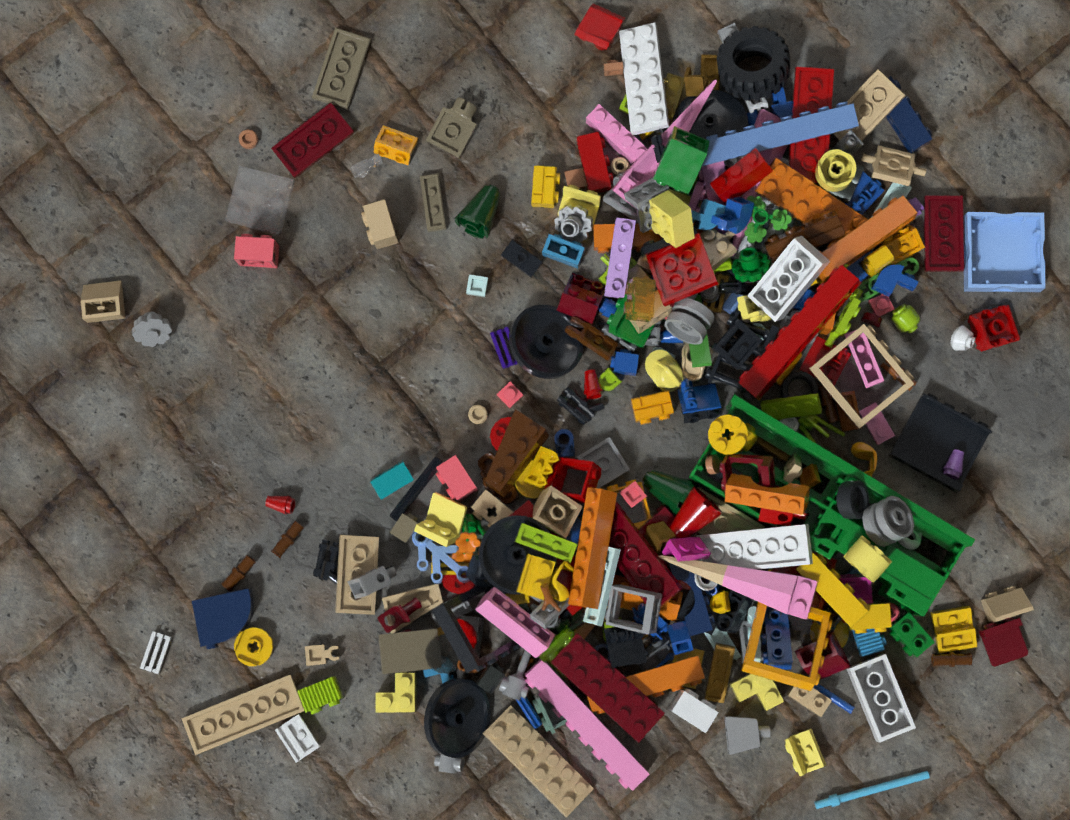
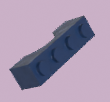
(698, 619)

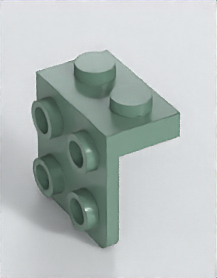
(550, 720)

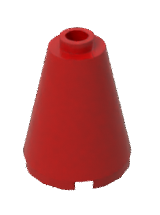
(694, 514)

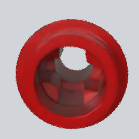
(592, 386)
(282, 504)

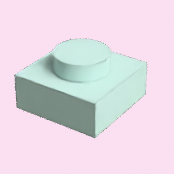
(477, 285)

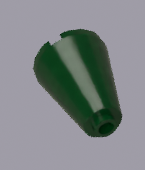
(479, 212)
(668, 488)

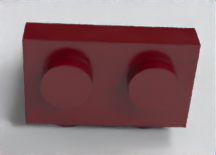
(1003, 641)

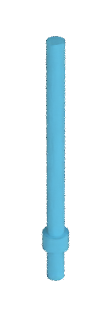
(835, 800)

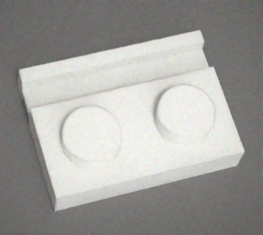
(297, 738)

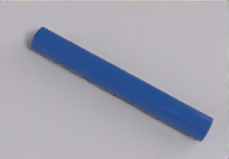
(835, 699)

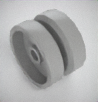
(689, 321)
(888, 521)

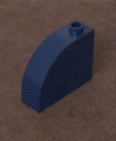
(222, 616)

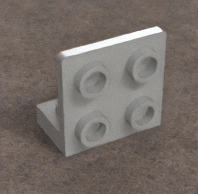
(640, 197)

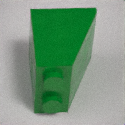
(681, 160)

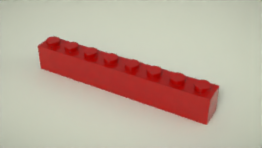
(799, 332)

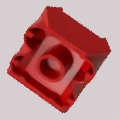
(600, 27)
(993, 328)

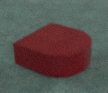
(872, 319)

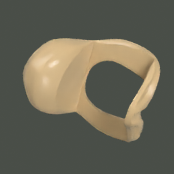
(690, 373)

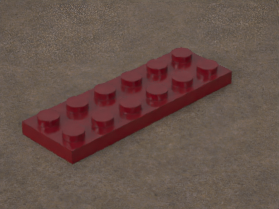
(639, 560)
(608, 688)

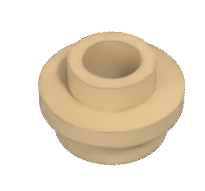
(619, 160)

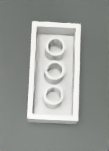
(788, 278)
(881, 698)
(694, 711)

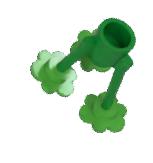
(754, 230)

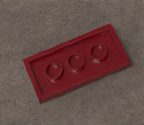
(312, 140)
(943, 234)

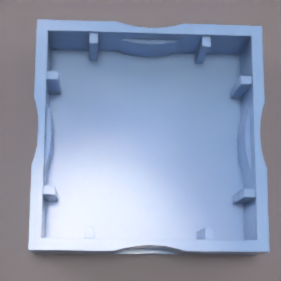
(1004, 252)

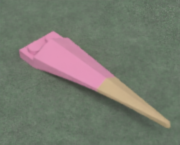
(777, 590)

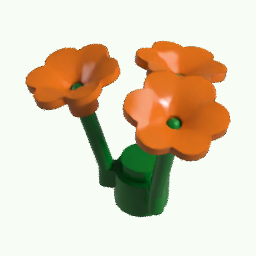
(468, 539)

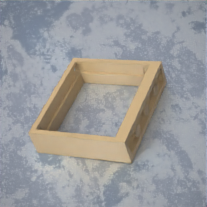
(882, 348)

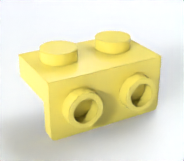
(750, 310)
(804, 752)

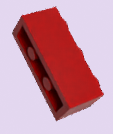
(594, 162)
(741, 176)

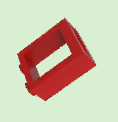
(559, 473)

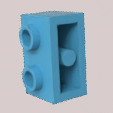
(563, 251)

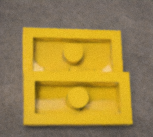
(954, 629)

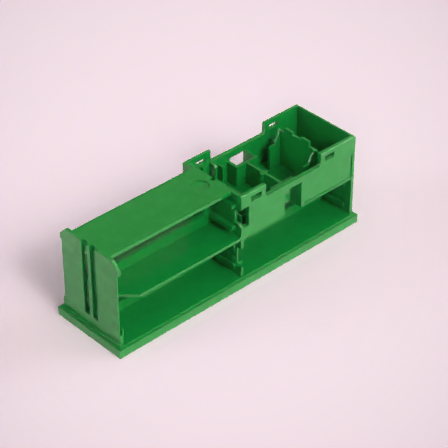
(910, 578)

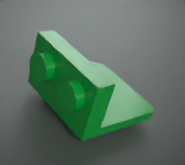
(624, 329)

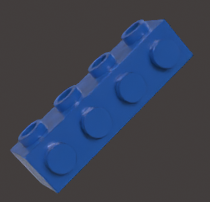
(776, 639)

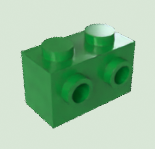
(911, 635)

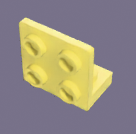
(588, 200)
(442, 520)

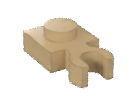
(317, 654)

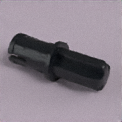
(736, 287)

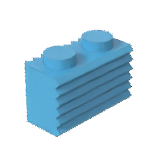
(869, 642)

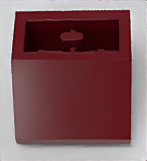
(581, 298)
(834, 656)

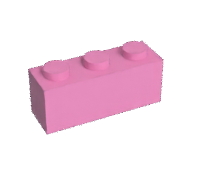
(865, 360)

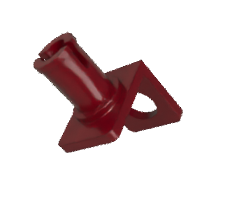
(400, 614)

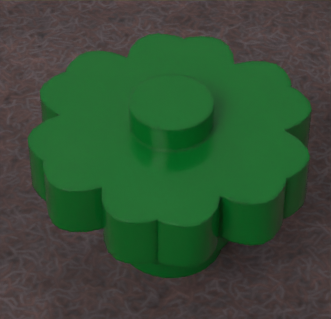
(751, 265)

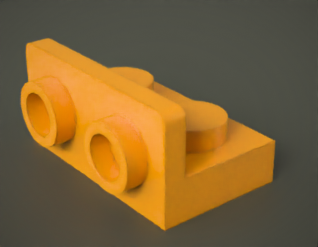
(395, 145)
(904, 243)

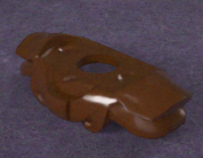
(484, 464)

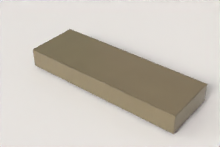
(433, 202)

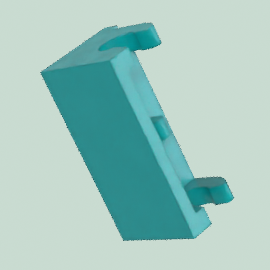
(391, 480)

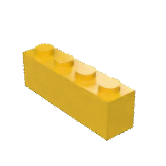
(836, 594)

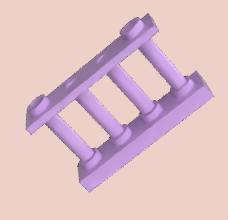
(619, 258)

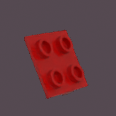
(833, 367)

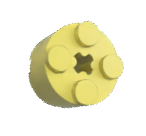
(839, 160)
(867, 559)

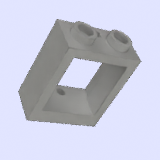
(651, 611)

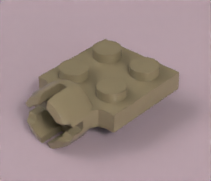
(454, 128)

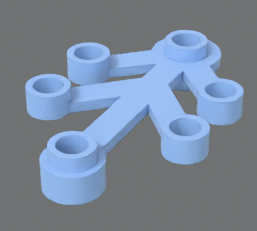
(438, 553)

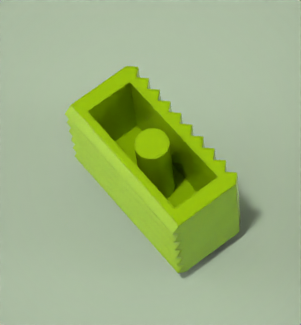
(320, 694)

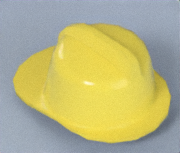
(664, 370)

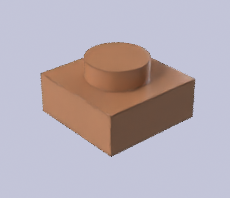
(613, 68)

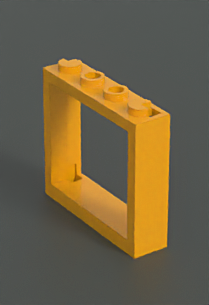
(780, 675)

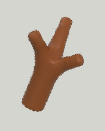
(548, 598)

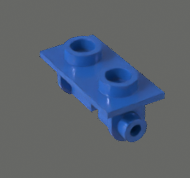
(639, 617)

